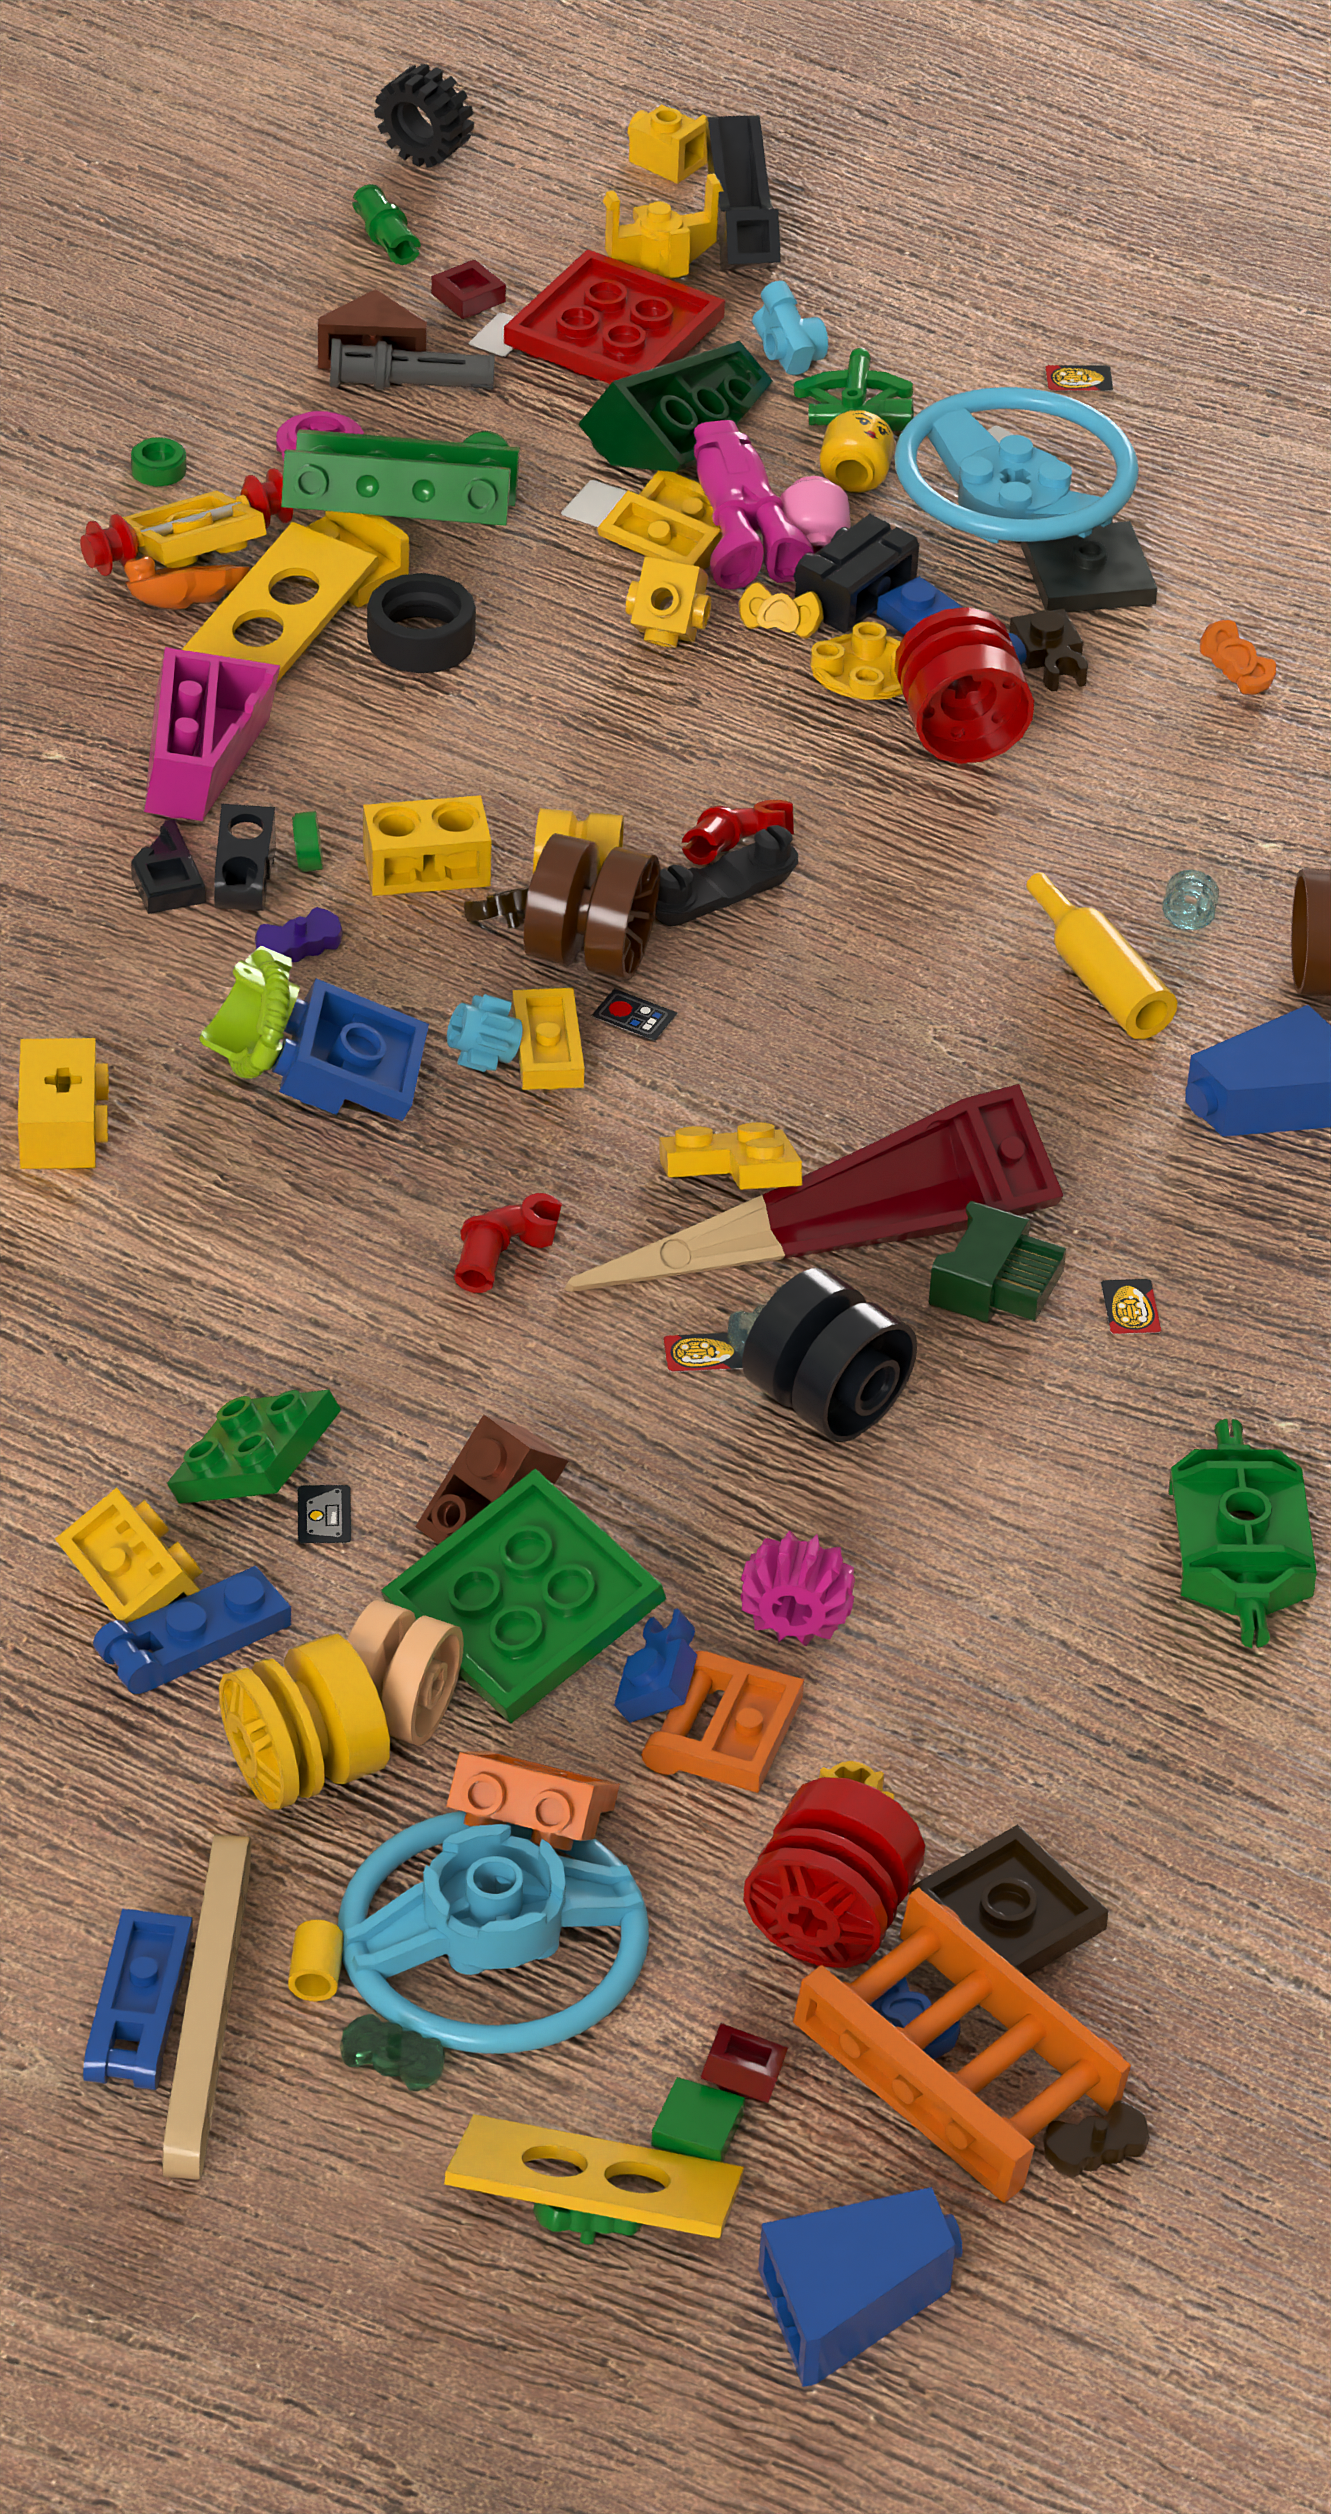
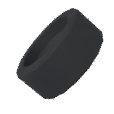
(421, 648)

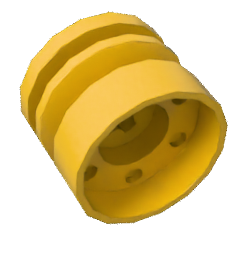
(304, 1721)

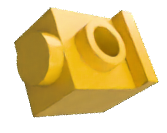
(667, 142)

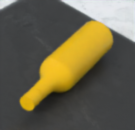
(1106, 963)

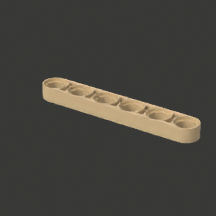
(207, 2008)

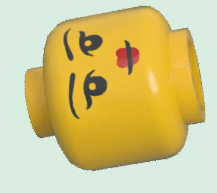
(857, 451)

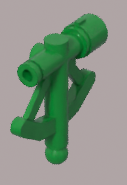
(856, 380)

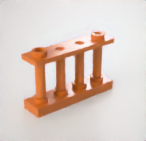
(945, 2102)

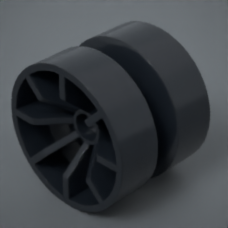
(829, 1354)

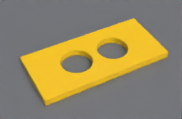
(296, 552)
(695, 2196)

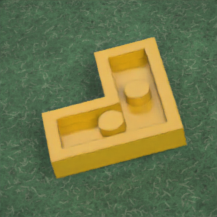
(753, 1155)

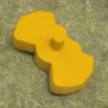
(780, 611)

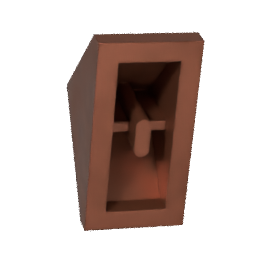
(366, 322)

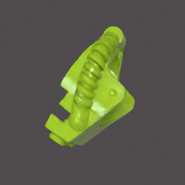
(254, 1008)

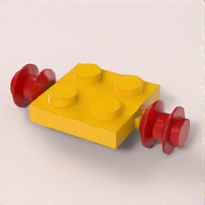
(188, 527)

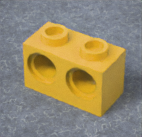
(427, 845)

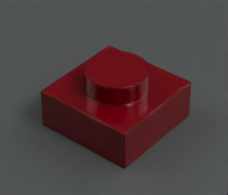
(468, 289)
(744, 2063)

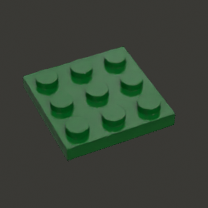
(530, 1591)

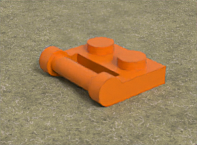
(742, 1731)

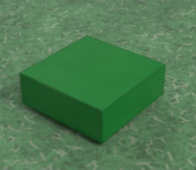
(698, 2121)

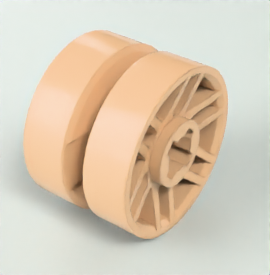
(411, 1666)

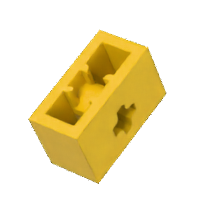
(59, 1103)

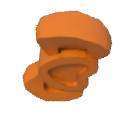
(1237, 658)

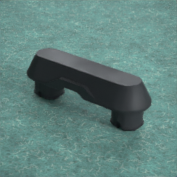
(734, 877)

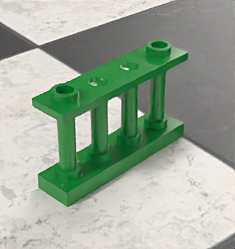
(401, 477)

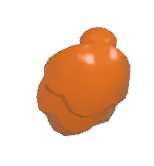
(180, 586)

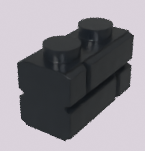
(857, 570)

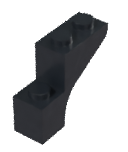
(745, 211)

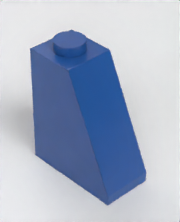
(1266, 1077)
(855, 2275)

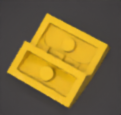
(665, 521)

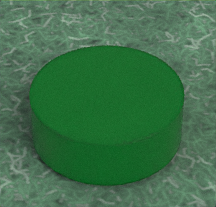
(158, 462)
(307, 841)

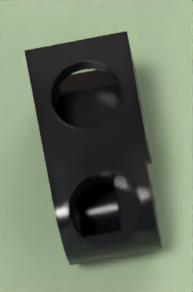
(244, 864)

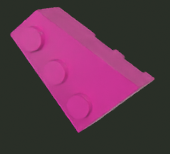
(203, 728)

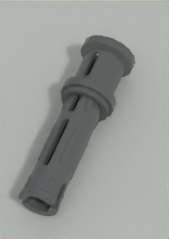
(383, 366)

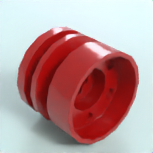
(964, 685)
(834, 1872)

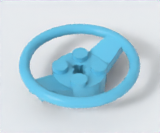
(1011, 486)
(489, 1906)

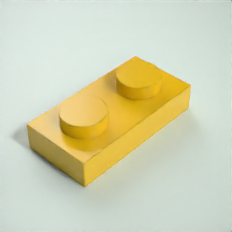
(550, 1039)

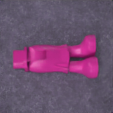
(741, 504)

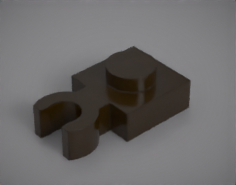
(1051, 644)

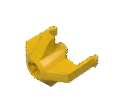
(660, 237)

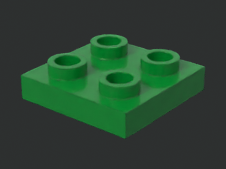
(253, 1446)

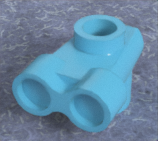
(785, 334)

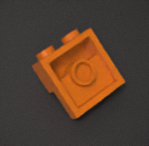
(529, 1794)

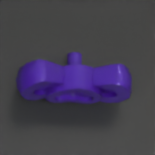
(302, 935)

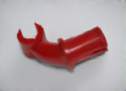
(722, 828)
(491, 1234)

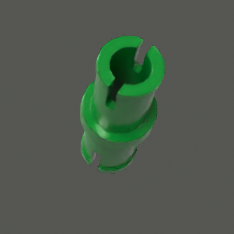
(386, 224)

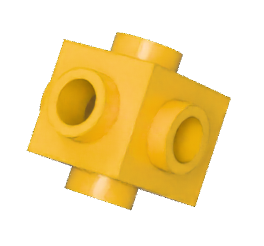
(657, 586)

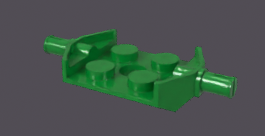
(1235, 1562)

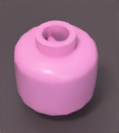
(816, 509)

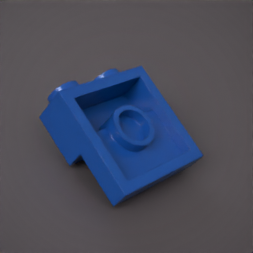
(350, 1052)

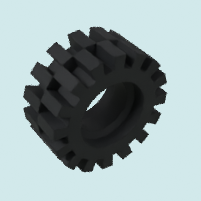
(438, 101)

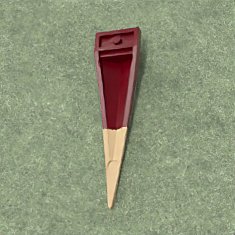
(880, 1194)

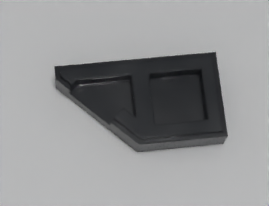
(167, 873)

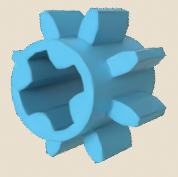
(484, 1033)

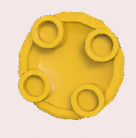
(858, 663)

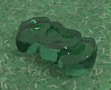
(393, 2051)

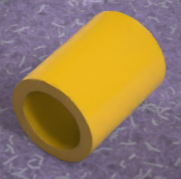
(316, 1960)

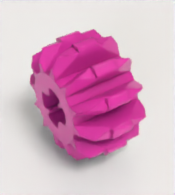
(797, 1588)

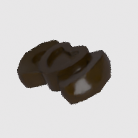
(497, 904)
(1096, 2140)

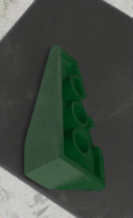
(654, 413)

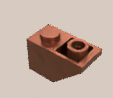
(487, 1466)

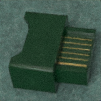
(996, 1268)

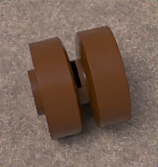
(592, 905)

